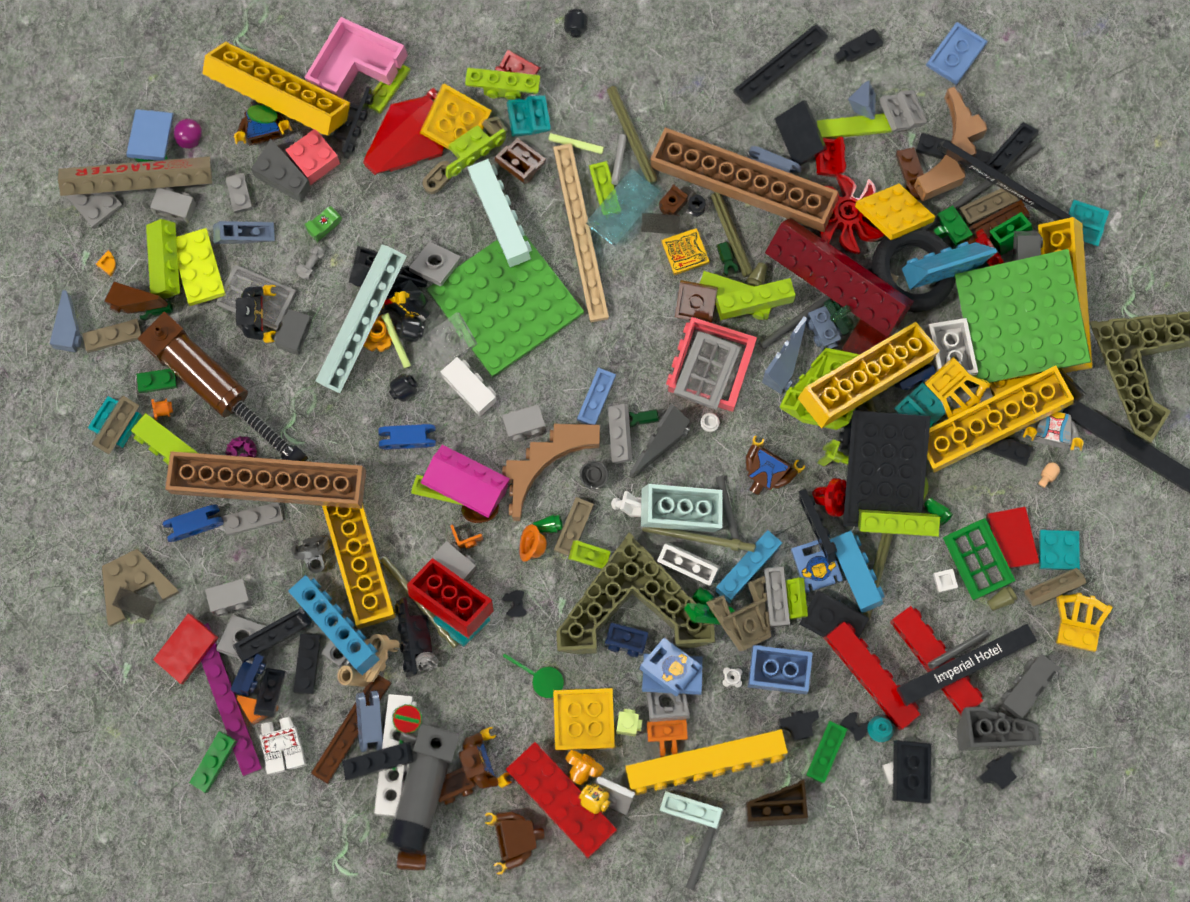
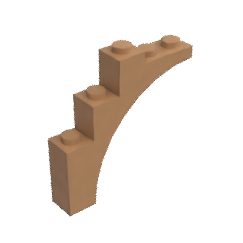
(966, 130)
(566, 439)

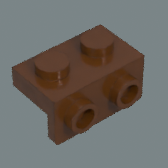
(456, 785)

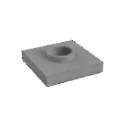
(435, 273)
(235, 626)
(658, 713)

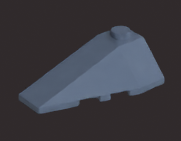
(781, 369)

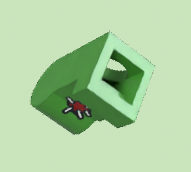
(323, 223)

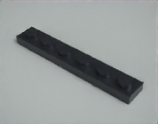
(780, 64)

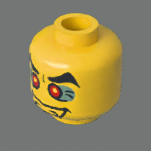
(594, 798)

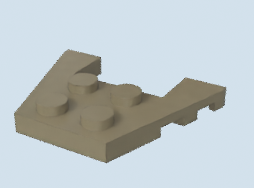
(133, 573)
(748, 624)

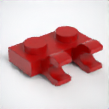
(983, 239)

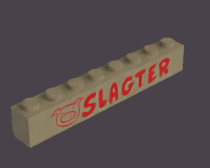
(134, 176)

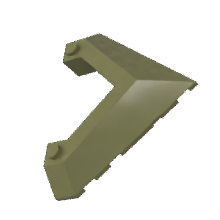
(1122, 347)
(628, 573)

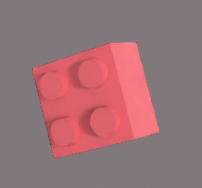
(313, 156)

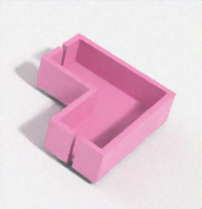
(352, 51)

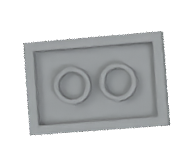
(95, 206)

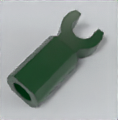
(726, 257)
(157, 312)
(644, 417)

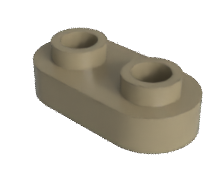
(435, 176)

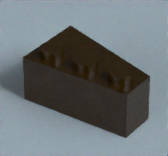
(779, 808)

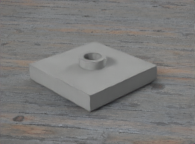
(619, 796)

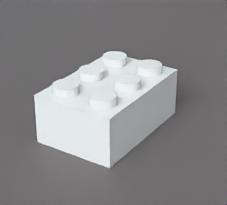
(953, 341)

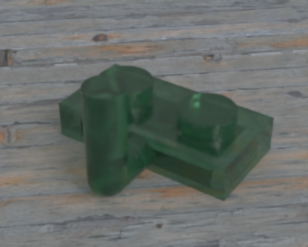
(838, 315)

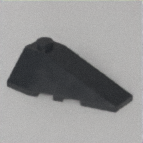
(363, 261)

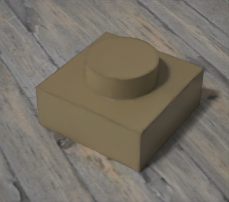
(493, 125)

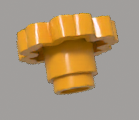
(381, 340)
(583, 767)

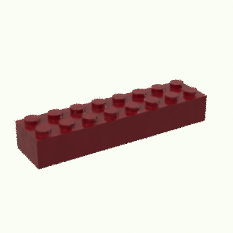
(839, 277)

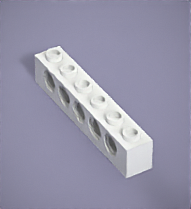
(383, 806)

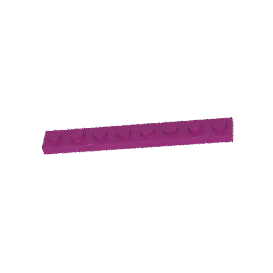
(230, 711)

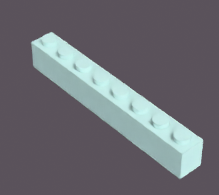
(360, 318)

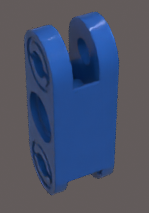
(406, 436)
(193, 523)

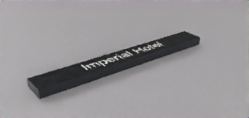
(1002, 181)
(966, 664)

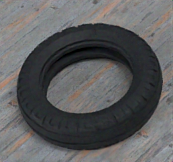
(930, 243)

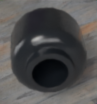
(575, 23)
(410, 328)
(403, 387)

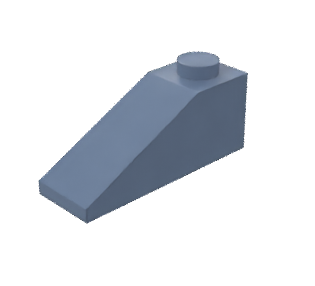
(242, 232)
(65, 330)

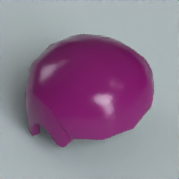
(187, 133)

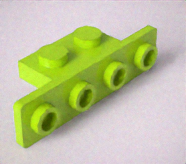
(502, 83)
(471, 147)

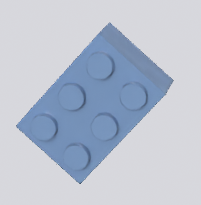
(780, 669)

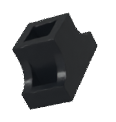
(799, 724)
(998, 772)

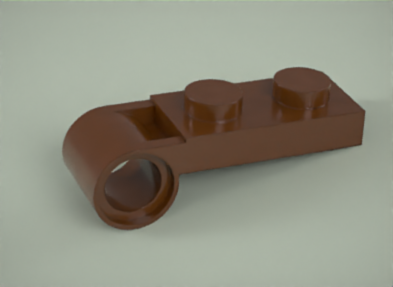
(910, 169)

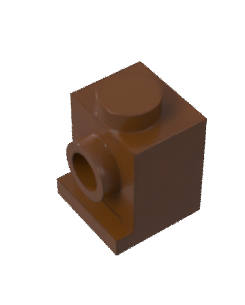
(678, 196)

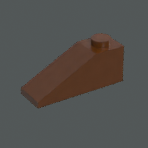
(131, 300)

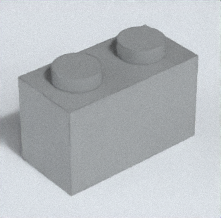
(173, 205)
(524, 423)
(451, 558)
(228, 597)

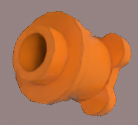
(161, 408)

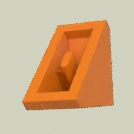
(248, 706)

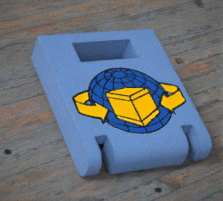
(815, 568)
(673, 669)

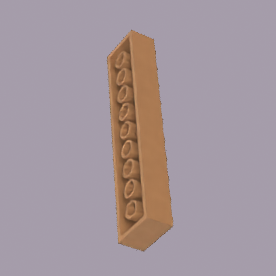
(744, 179)
(266, 479)

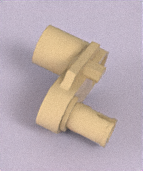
(350, 676)

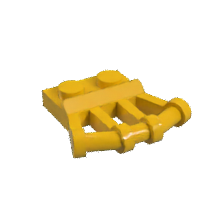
(950, 378)
(1076, 633)

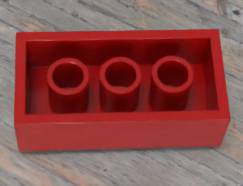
(450, 598)

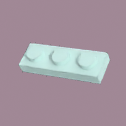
(691, 810)

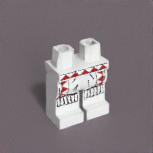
(278, 741)

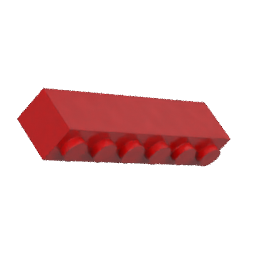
(927, 648)
(870, 674)

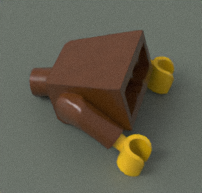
(515, 838)

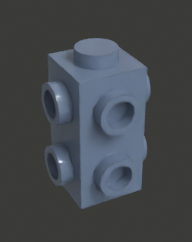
(825, 331)

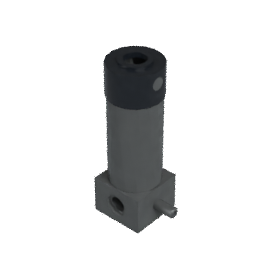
(421, 788)

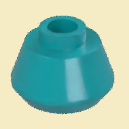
(877, 732)

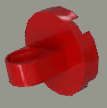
(833, 497)

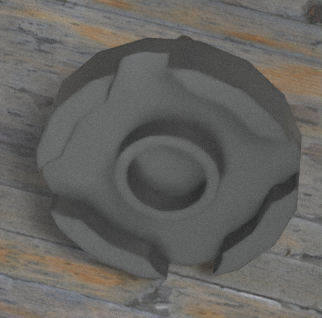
(312, 549)

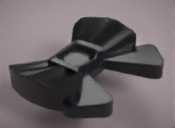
(518, 609)
(858, 731)

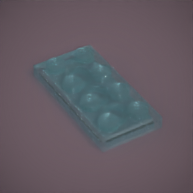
(623, 207)

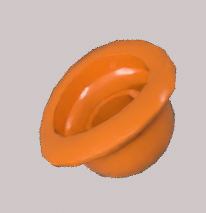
(531, 543)

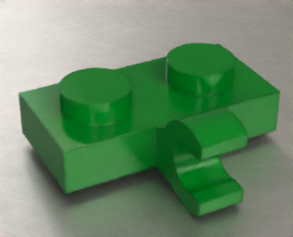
(953, 226)

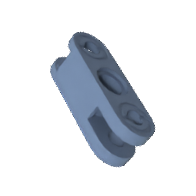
(773, 160)
(369, 721)

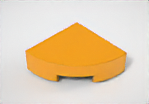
(107, 263)

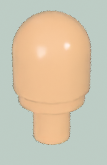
(1049, 474)

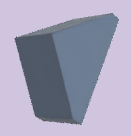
(864, 101)

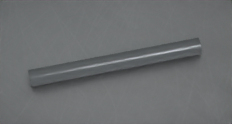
(727, 508)
(958, 649)
(700, 858)

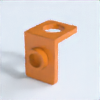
(468, 543)

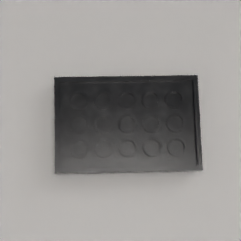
(885, 463)

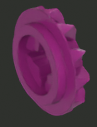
(249, 447)

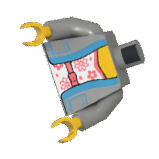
(1055, 431)

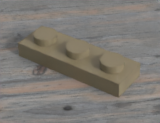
(987, 206)
(112, 335)
(115, 424)
(574, 525)
(1055, 587)

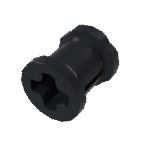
(696, 199)

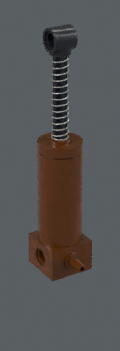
(174, 348)

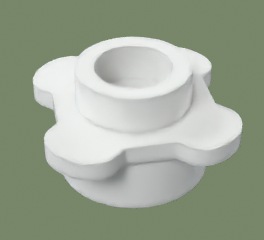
(732, 672)

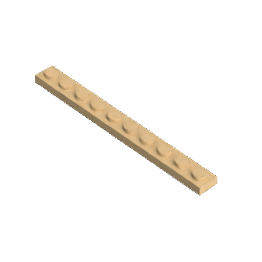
(580, 233)

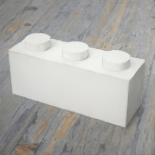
(469, 386)
(688, 563)

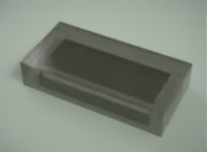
(660, 223)
(134, 603)

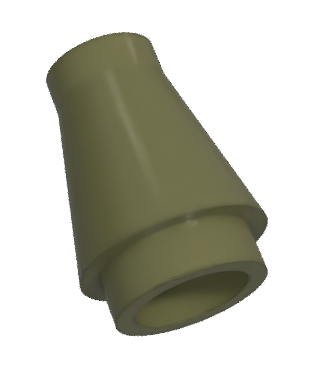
(758, 275)
(1003, 598)

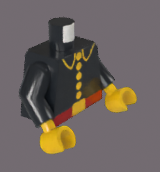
(406, 301)
(250, 312)

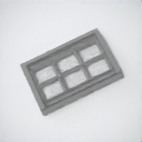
(273, 306)
(707, 370)

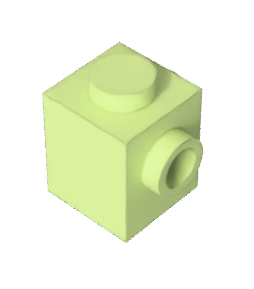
(628, 723)

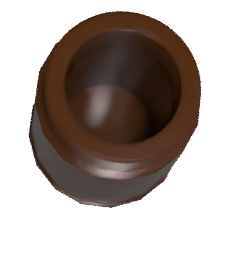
(409, 861)

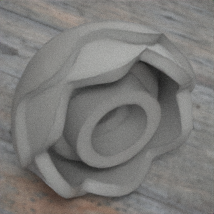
(426, 661)

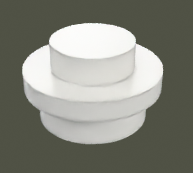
(709, 422)

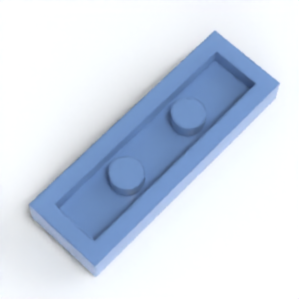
(596, 397)

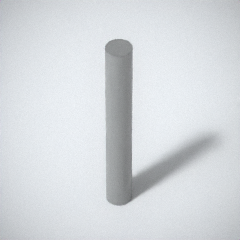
(618, 160)

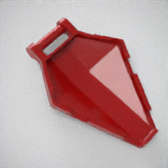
(399, 137)

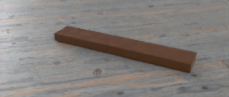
(346, 735)

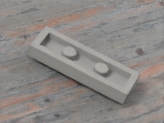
(620, 433)
(253, 518)
(776, 596)

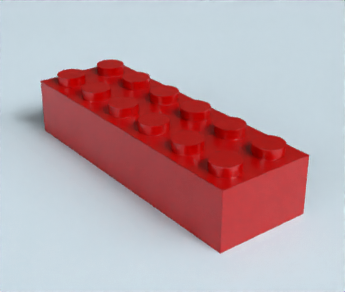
(560, 800)

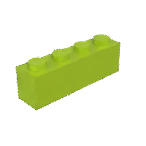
(162, 258)
(728, 285)
(755, 299)
(158, 438)
(899, 523)

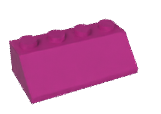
(465, 481)

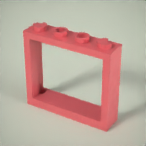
(723, 332)

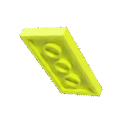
(198, 267)

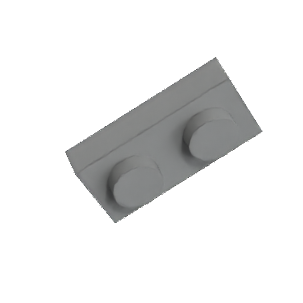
(239, 193)

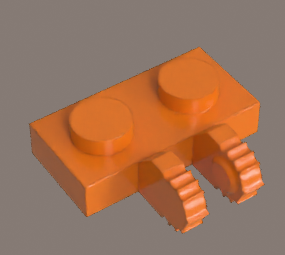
(667, 731)

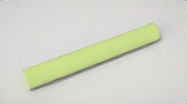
(576, 143)
(396, 341)

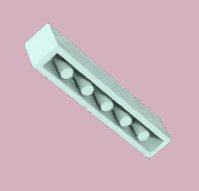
(499, 213)

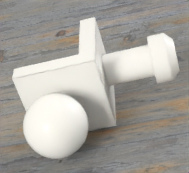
(629, 504)

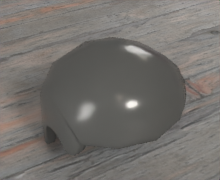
(594, 474)

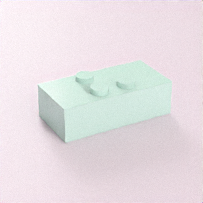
(681, 508)

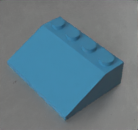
(946, 264)

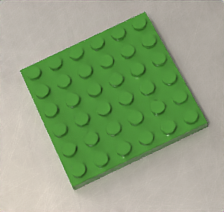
(506, 305)
(1023, 316)

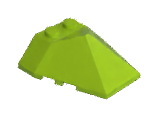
(825, 363)

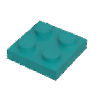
(1059, 550)

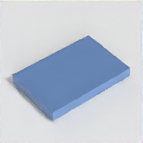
(956, 53)
(149, 135)
(692, 687)

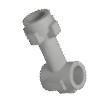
(306, 271)

